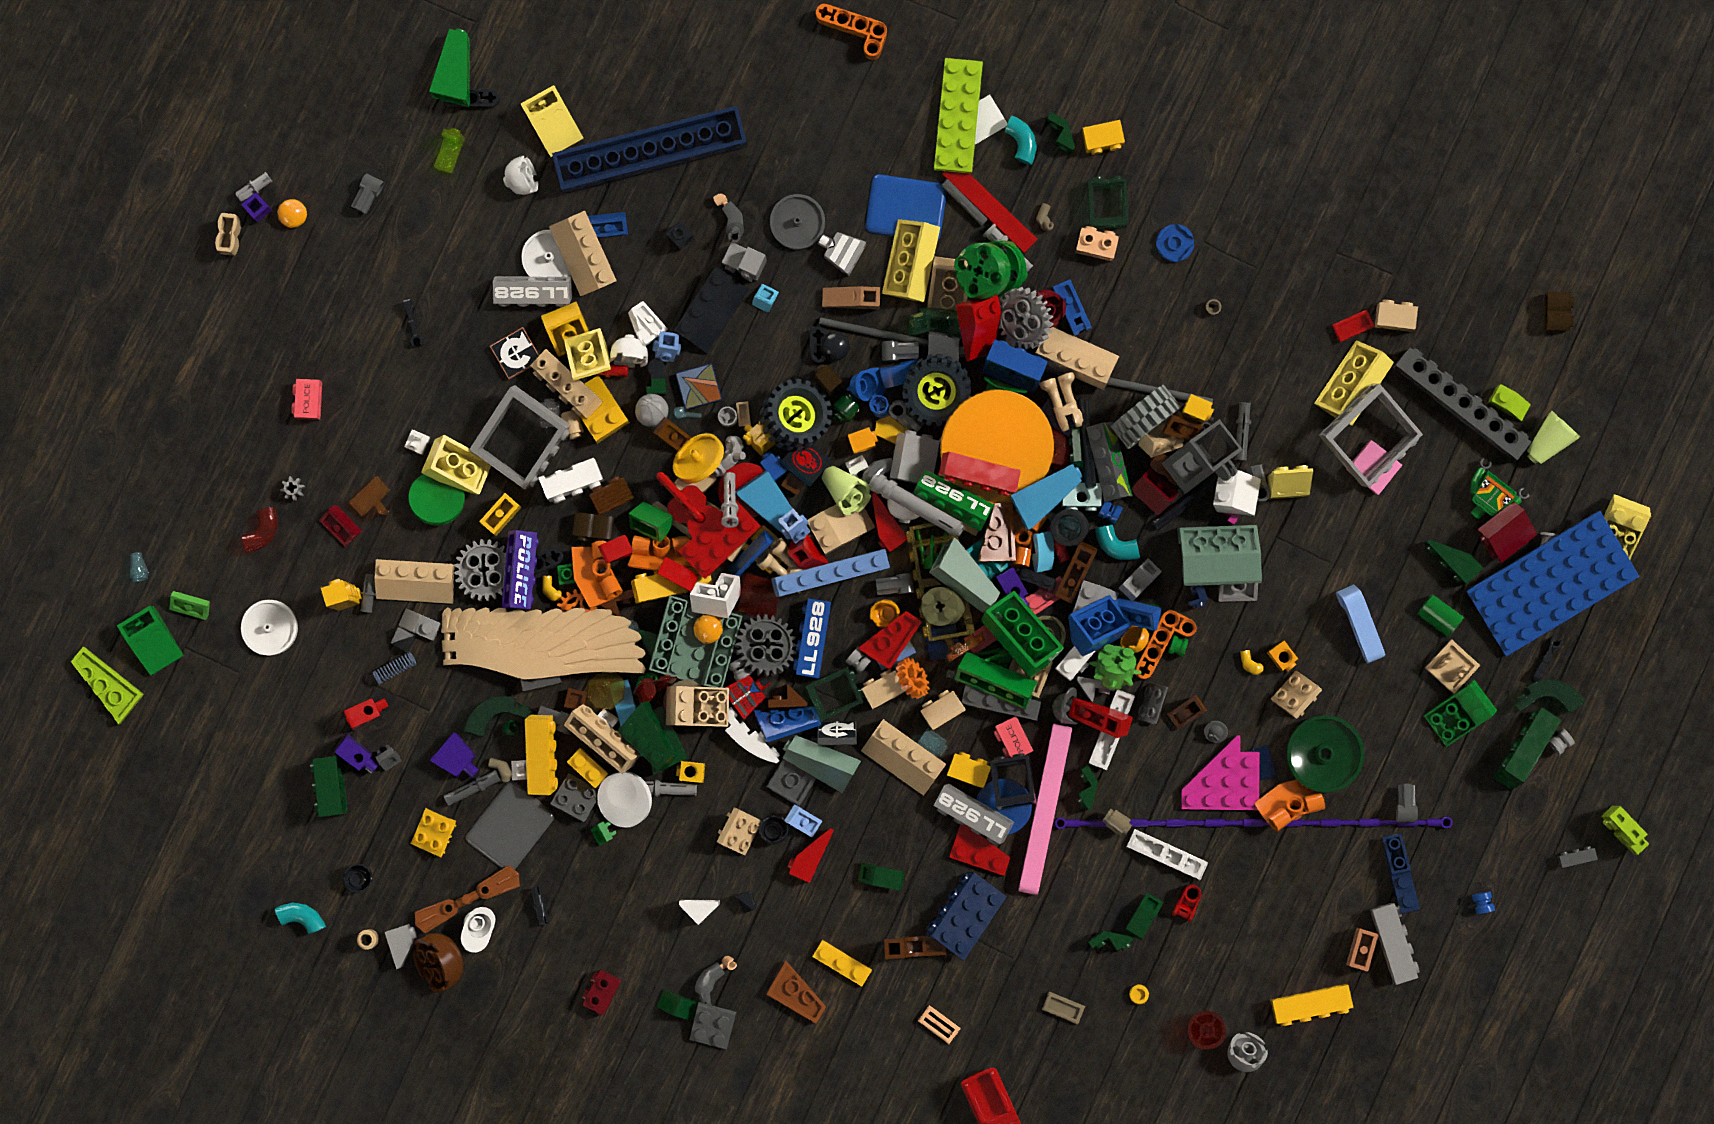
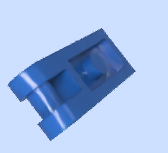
(1073, 307)

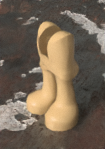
(1070, 407)
(778, 549)

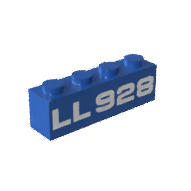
(813, 638)

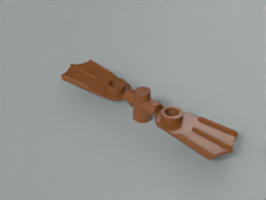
(436, 914)

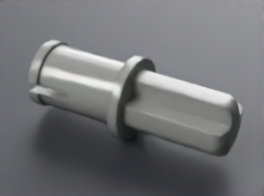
(253, 186)

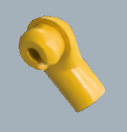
(548, 590)
(1249, 665)

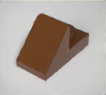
(1182, 427)
(671, 434)
(625, 598)
(793, 700)
(1187, 712)

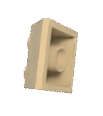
(942, 710)

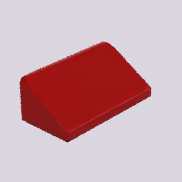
(677, 574)

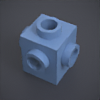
(666, 346)
(794, 526)

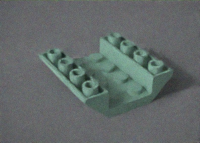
(1220, 555)
(685, 656)

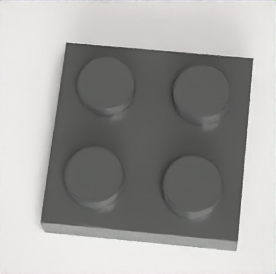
(712, 1025)

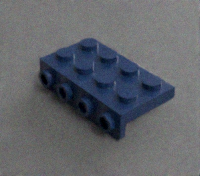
(965, 914)

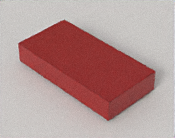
(1353, 326)

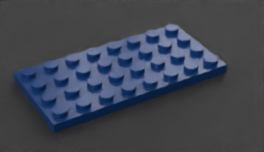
(1552, 583)

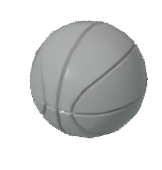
(651, 410)

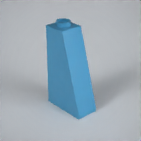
(1041, 497)
(765, 499)

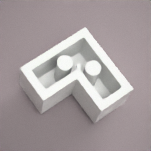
(718, 598)

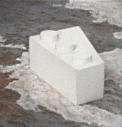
(571, 480)

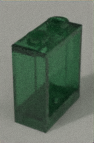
(1108, 222)
(817, 703)

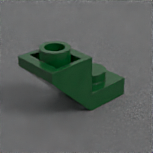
(1065, 141)
(1087, 795)
(881, 876)
(1144, 916)
(1118, 940)

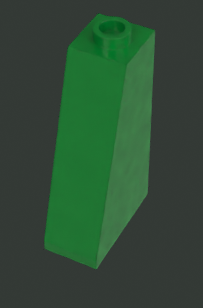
(452, 74)

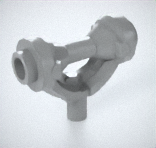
(732, 454)

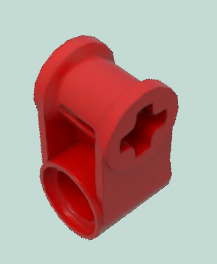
(1187, 904)

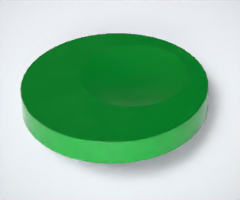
(435, 501)

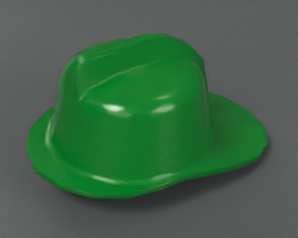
(994, 384)

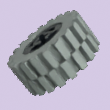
(1145, 416)

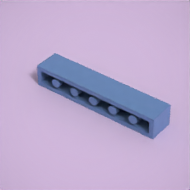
(830, 573)

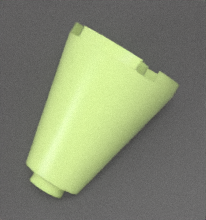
(1551, 439)
(847, 490)

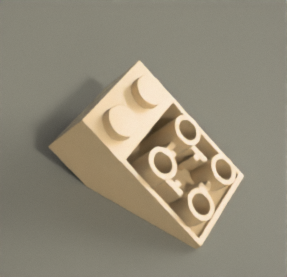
(697, 706)

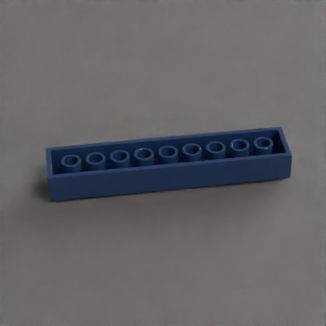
(649, 149)

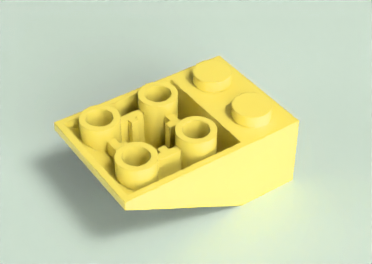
(552, 120)
(1290, 483)
(1627, 522)

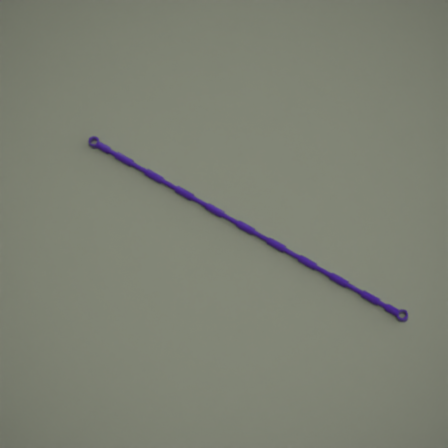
(1256, 822)

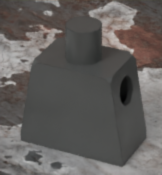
(945, 344)

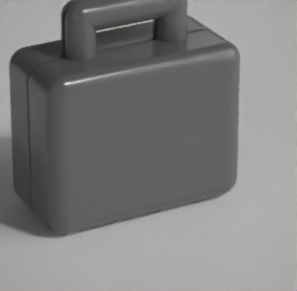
(510, 826)

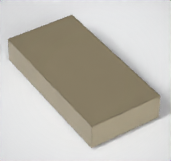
(1063, 1007)

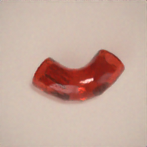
(1061, 451)
(264, 533)

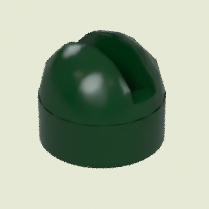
(510, 728)

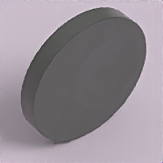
(797, 222)

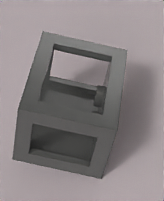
(1193, 464)

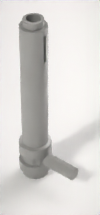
(918, 506)

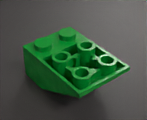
(150, 640)
(1460, 713)

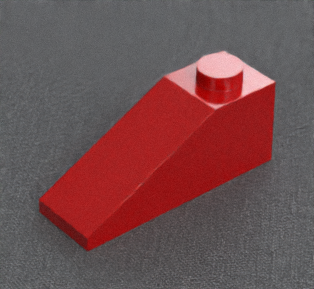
(888, 529)
(1101, 717)
(807, 861)

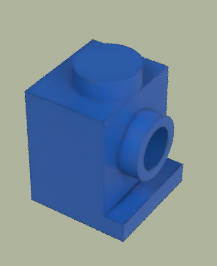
(773, 466)

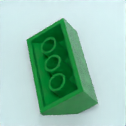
(1022, 633)

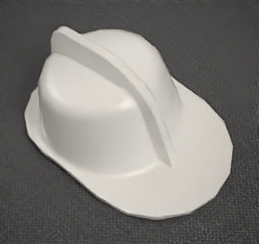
(477, 929)

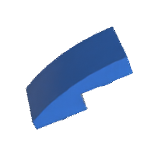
(896, 374)

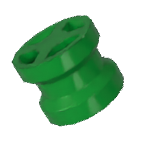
(1178, 646)

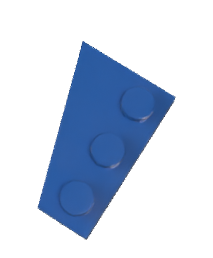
(785, 723)

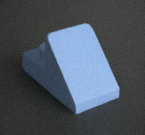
(803, 820)

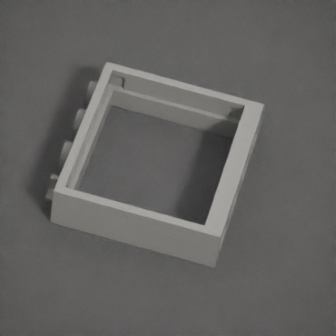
(1351, 412)
(551, 449)

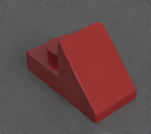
(616, 549)

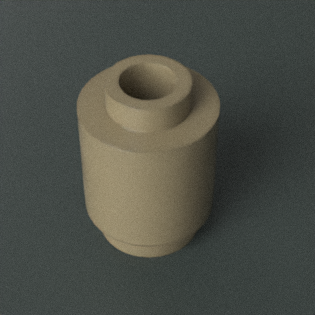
(1117, 822)

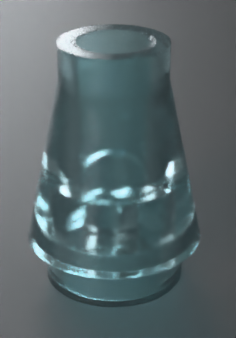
(138, 569)

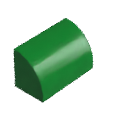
(650, 521)
(1440, 615)

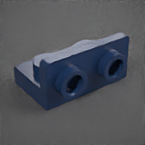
(1198, 591)

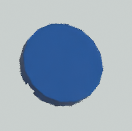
(1175, 243)

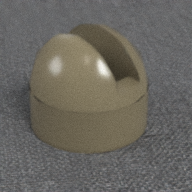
(1212, 310)

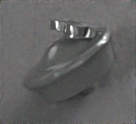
(1216, 731)

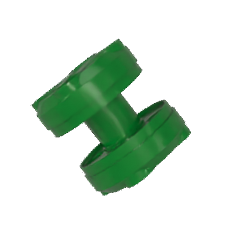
(990, 269)

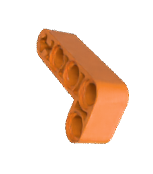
(849, 27)
(1160, 646)

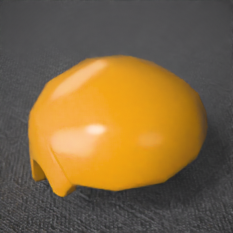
(292, 213)
(884, 612)
(708, 628)
(1135, 638)

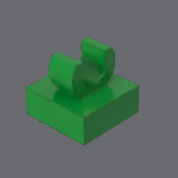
(601, 833)

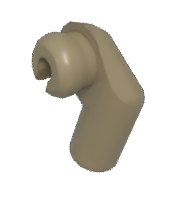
(1042, 218)
(503, 768)

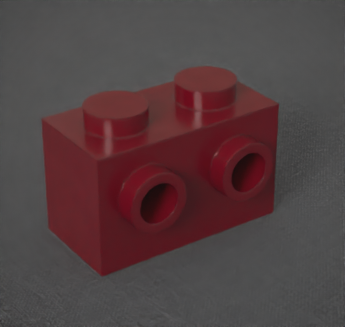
(1154, 491)
(601, 992)

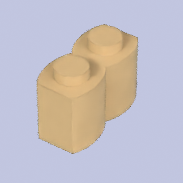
(229, 228)

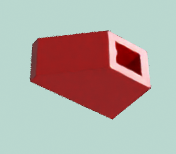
(806, 553)

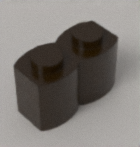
(1557, 311)
(827, 379)
(592, 526)

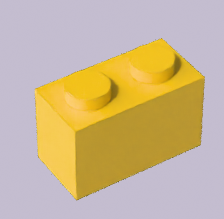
(1103, 137)
(1197, 409)
(500, 514)
(588, 768)
(969, 770)

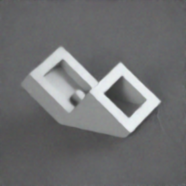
(1140, 579)

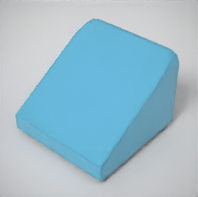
(764, 298)

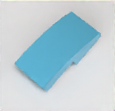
(1044, 549)

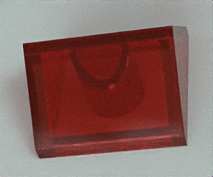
(758, 596)

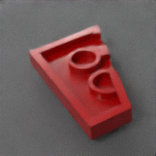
(891, 640)

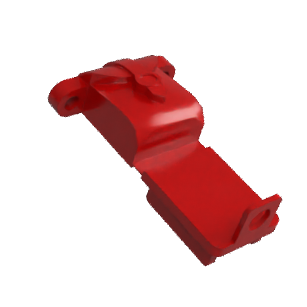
(989, 1098)

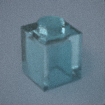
(933, 742)

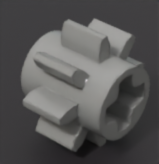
(287, 485)

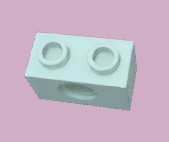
(1093, 501)

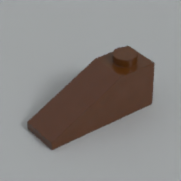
(1076, 572)

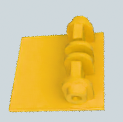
(433, 832)

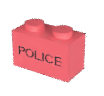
(307, 399)
(1013, 738)

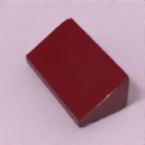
(340, 525)

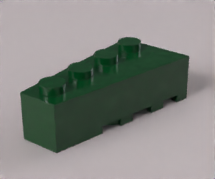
(1527, 749)

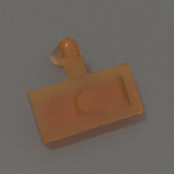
(370, 497)
(958, 649)

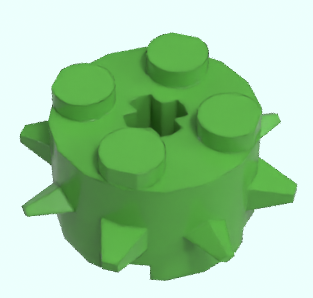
(1115, 666)

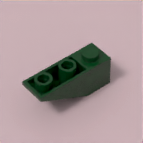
(1460, 563)

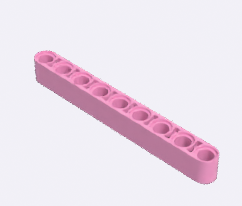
(1045, 809)

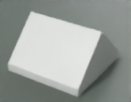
(699, 909)

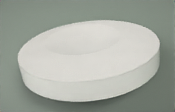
(542, 256)
(269, 627)
(624, 799)

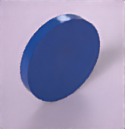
(1008, 788)

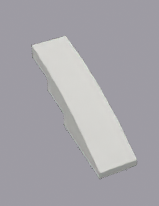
(1106, 743)
(1167, 854)

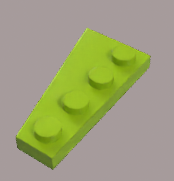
(112, 689)

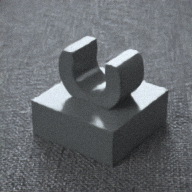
(388, 758)

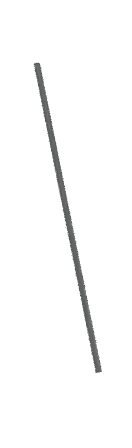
(924, 342)

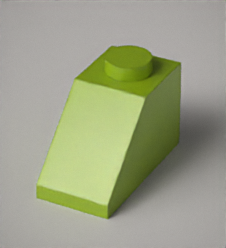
(1509, 402)

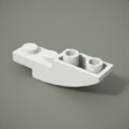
(753, 743)

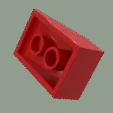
(978, 325)

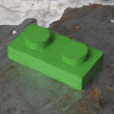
(189, 605)

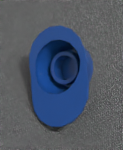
(867, 384)

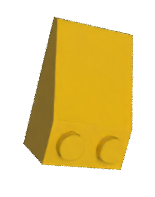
(608, 416)

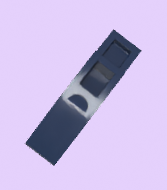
(1400, 873)

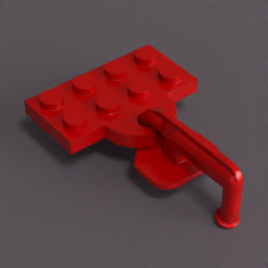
(710, 540)

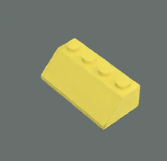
(911, 260)
(1353, 376)

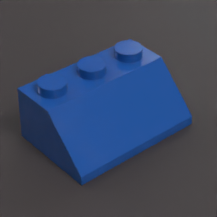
(1014, 366)
(1097, 625)

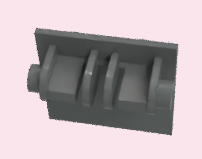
(1152, 703)
(575, 797)

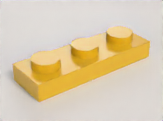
(842, 963)

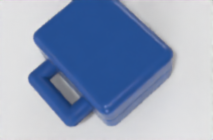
(903, 199)

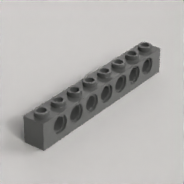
(1451, 403)

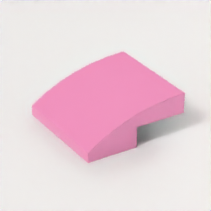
(1368, 458)

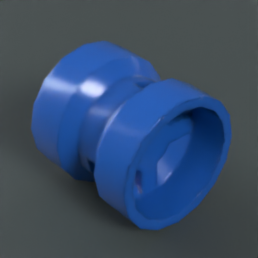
(877, 403)
(1110, 512)
(1483, 902)

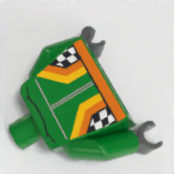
(1491, 493)

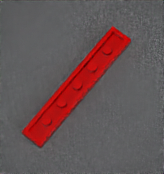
(992, 209)

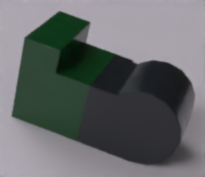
(658, 378)

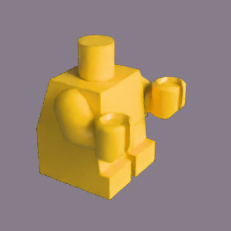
(757, 438)

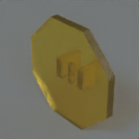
(606, 690)

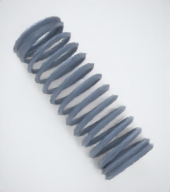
(377, 676)

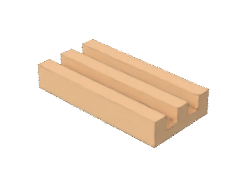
(952, 1034)

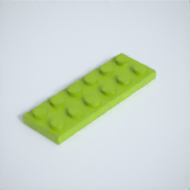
(958, 115)

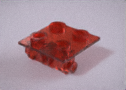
(647, 688)

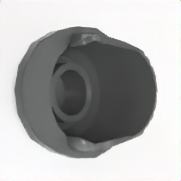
(1062, 705)

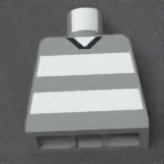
(842, 251)

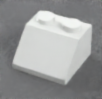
(1237, 494)

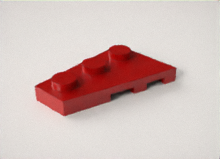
(978, 851)

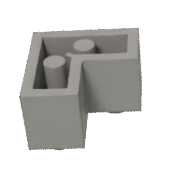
(744, 261)

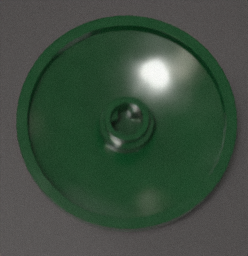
(1325, 753)

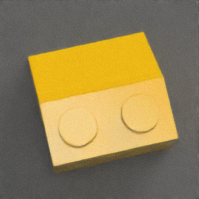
(564, 324)

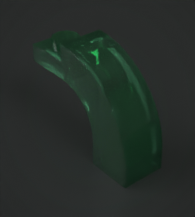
(934, 320)
(1561, 692)
(486, 711)

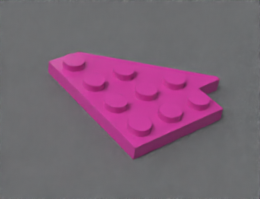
(1225, 782)

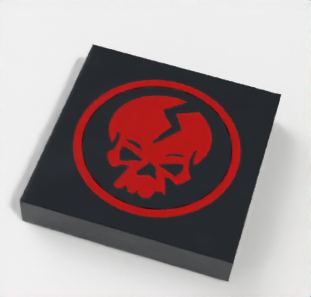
(806, 464)

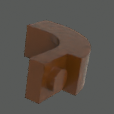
(912, 946)

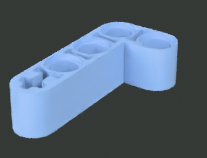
(1361, 623)

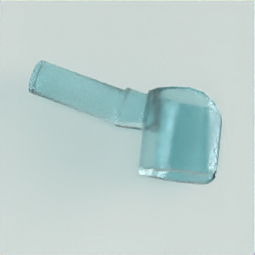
(680, 413)

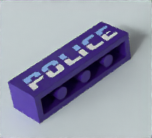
(519, 569)

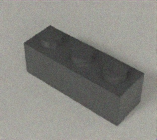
(1577, 857)

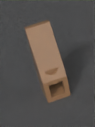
(851, 297)

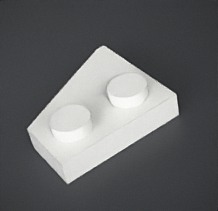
(645, 323)

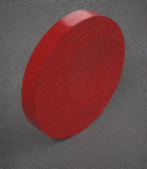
(744, 473)

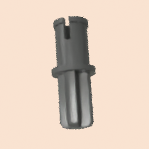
(368, 593)

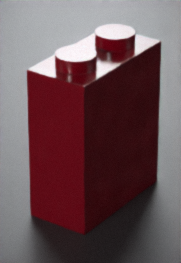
(1507, 532)

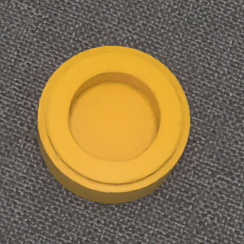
(1139, 994)

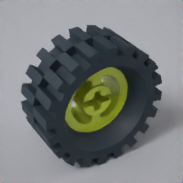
(789, 399)
(943, 406)

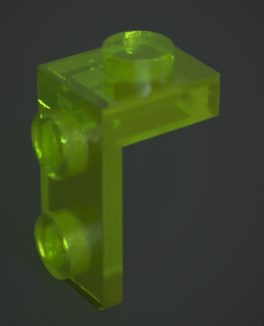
(449, 150)

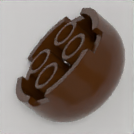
(444, 958)

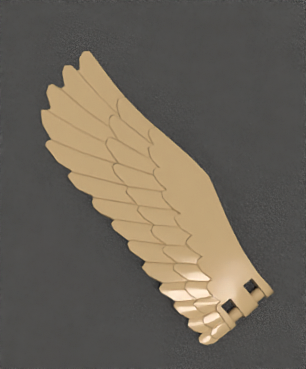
(541, 644)

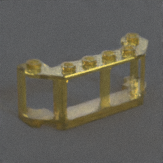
(922, 583)

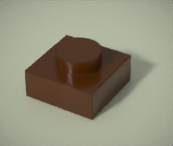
(792, 483)
(575, 698)

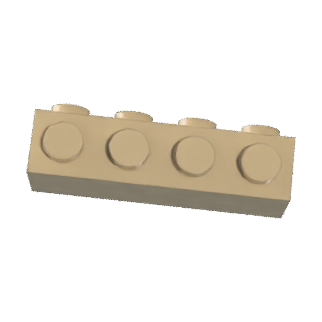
(561, 379)
(602, 738)

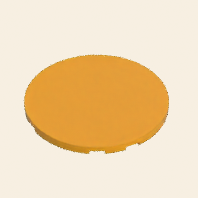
(1003, 431)

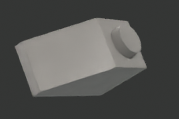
(401, 943)

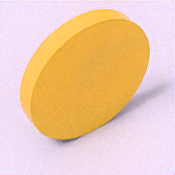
(698, 458)

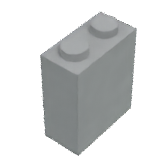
(913, 456)

